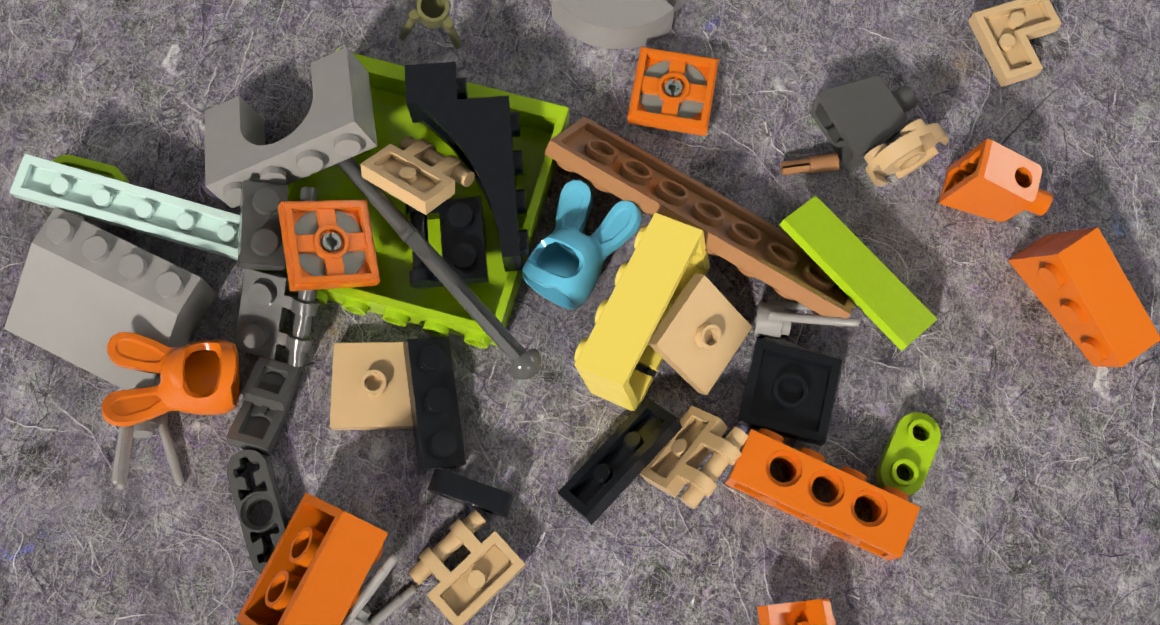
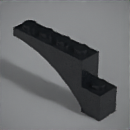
(482, 138)

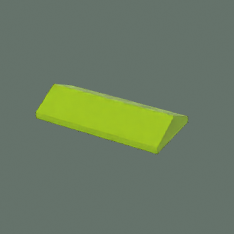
(858, 272)

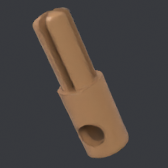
(811, 164)

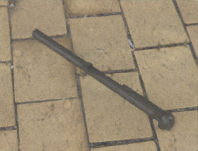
(525, 363)

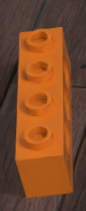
(891, 511)

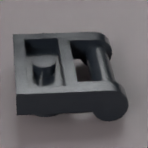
(461, 241)

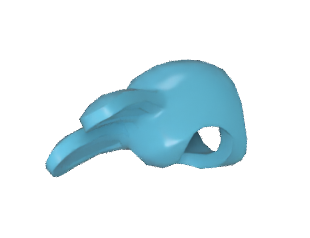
(568, 261)

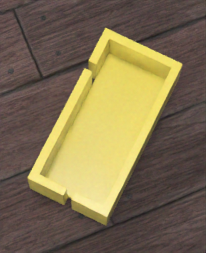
(645, 290)

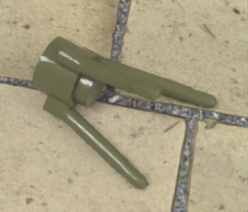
(432, 15)

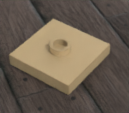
(700, 334)
(369, 387)

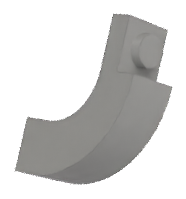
(615, 22)

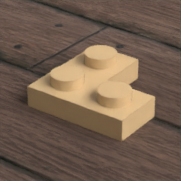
(1006, 33)

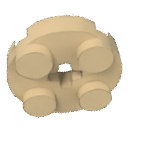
(905, 153)

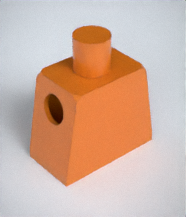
(994, 184)

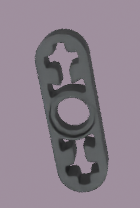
(239, 486)

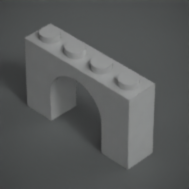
(333, 131)

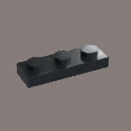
(434, 403)
(619, 460)

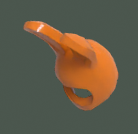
(193, 379)

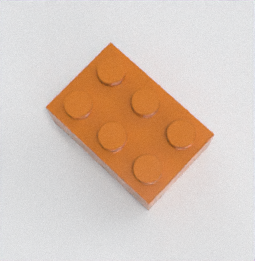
(314, 568)

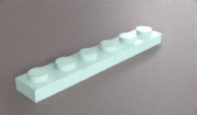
(127, 206)

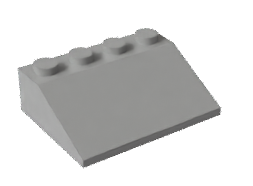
(91, 285)

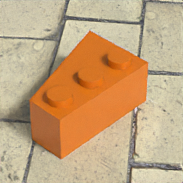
(1088, 295)

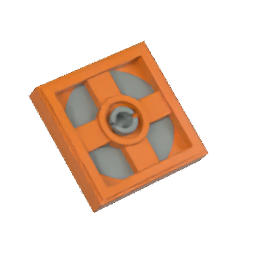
(673, 91)
(328, 244)

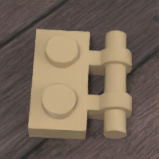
(416, 173)
(686, 451)
(476, 578)

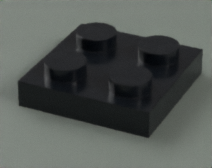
(789, 392)

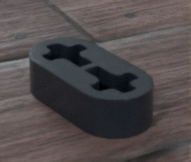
(470, 493)

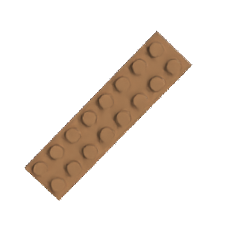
(728, 229)

